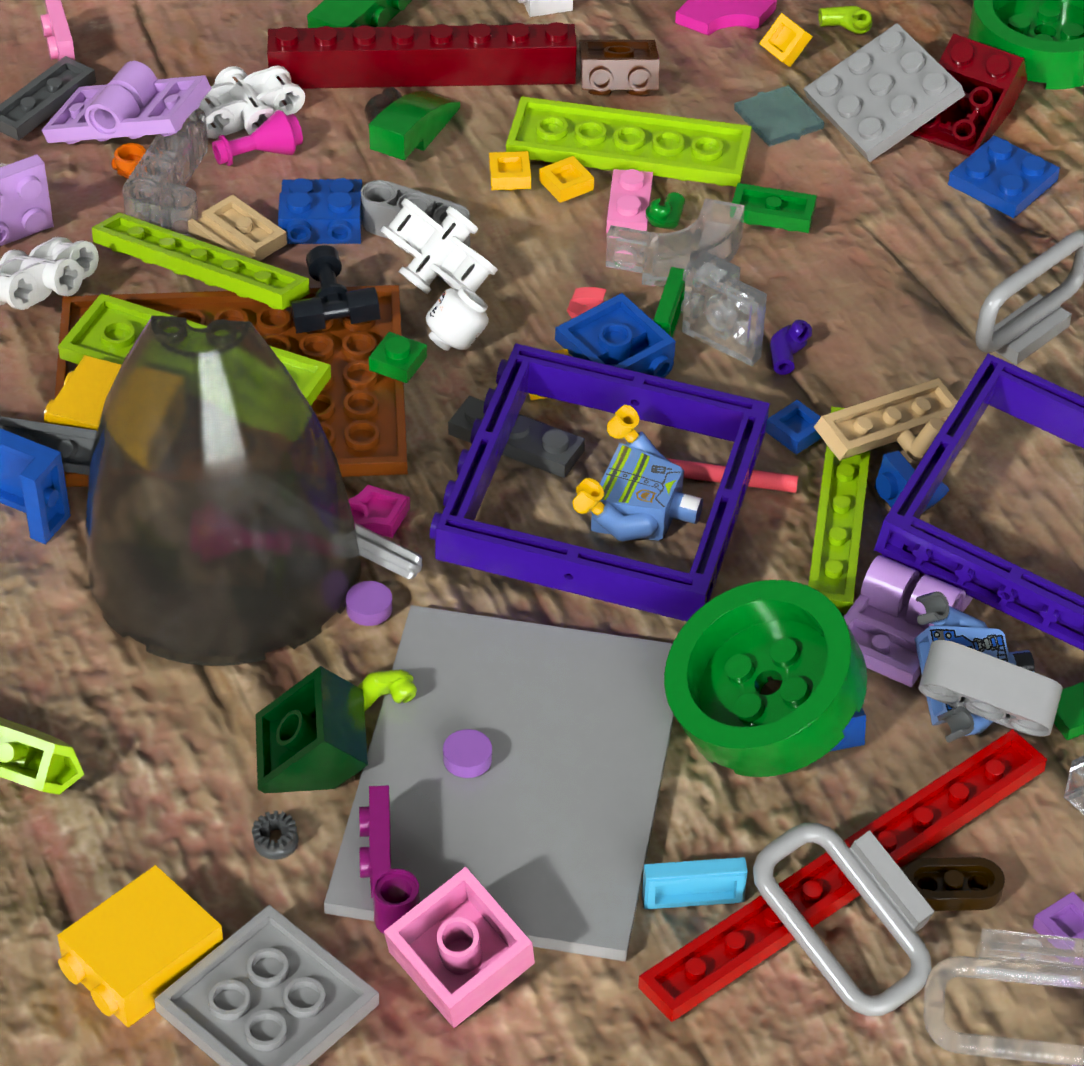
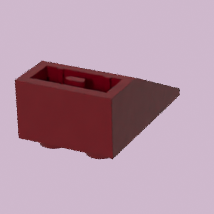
(991, 88)

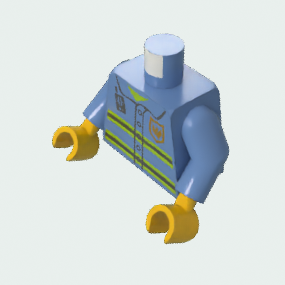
(638, 489)

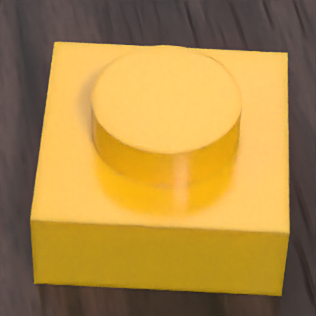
(785, 40)
(509, 170)
(566, 179)

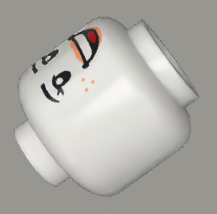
(457, 319)

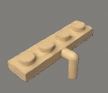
(889, 419)

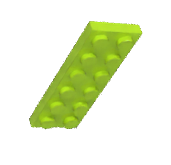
(631, 140)
(114, 325)

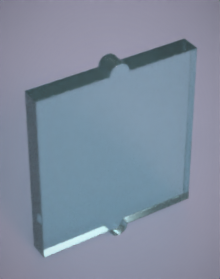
(779, 115)

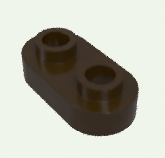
(952, 882)

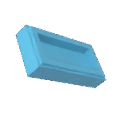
(694, 883)

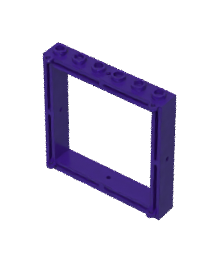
(958, 561)
(578, 568)

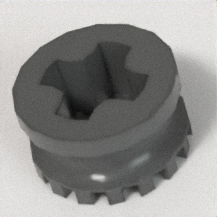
(262, 831)

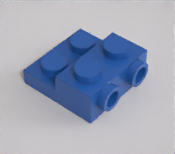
(321, 211)
(620, 337)

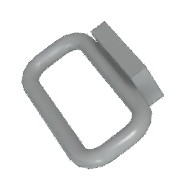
(1040, 317)
(880, 885)

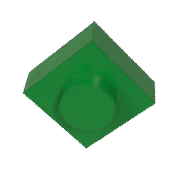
(398, 357)

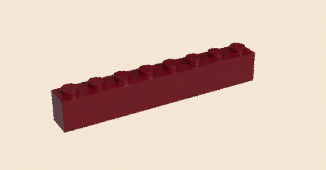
(425, 55)

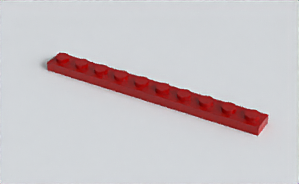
(822, 888)

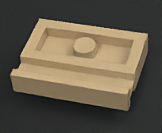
(238, 229)

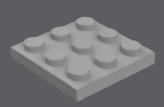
(884, 92)
(267, 997)

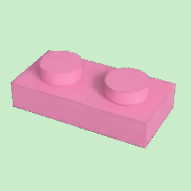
(57, 31)
(629, 199)

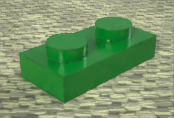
(776, 207)

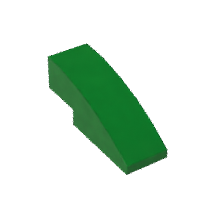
(410, 123)

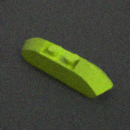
(36, 759)

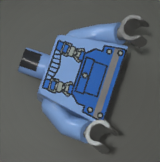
(968, 631)

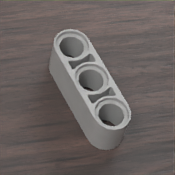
(383, 200)
(990, 688)

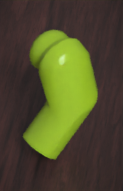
(849, 17)
(392, 682)

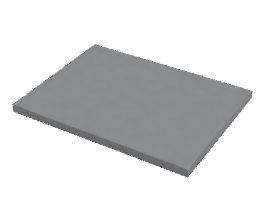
(570, 785)

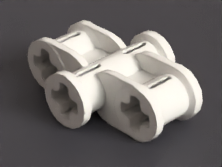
(249, 100)
(437, 248)
(49, 267)

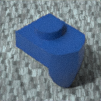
(895, 474)

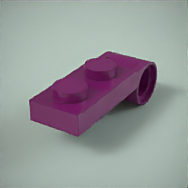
(392, 889)

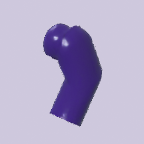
(787, 343)

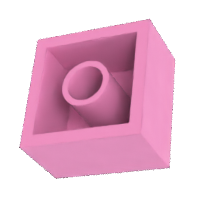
(459, 947)

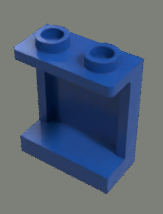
(33, 483)

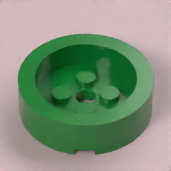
(1053, 54)
(731, 651)

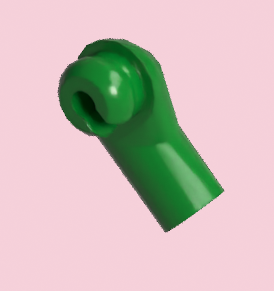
(668, 214)

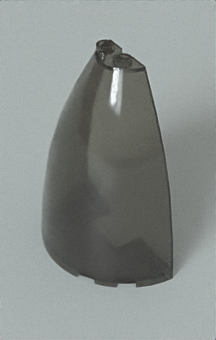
(214, 500)

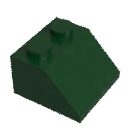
(311, 735)

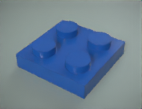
(1004, 176)

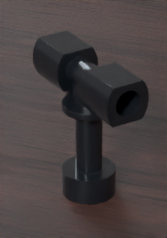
(332, 299)

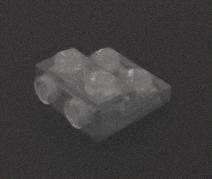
(723, 309)

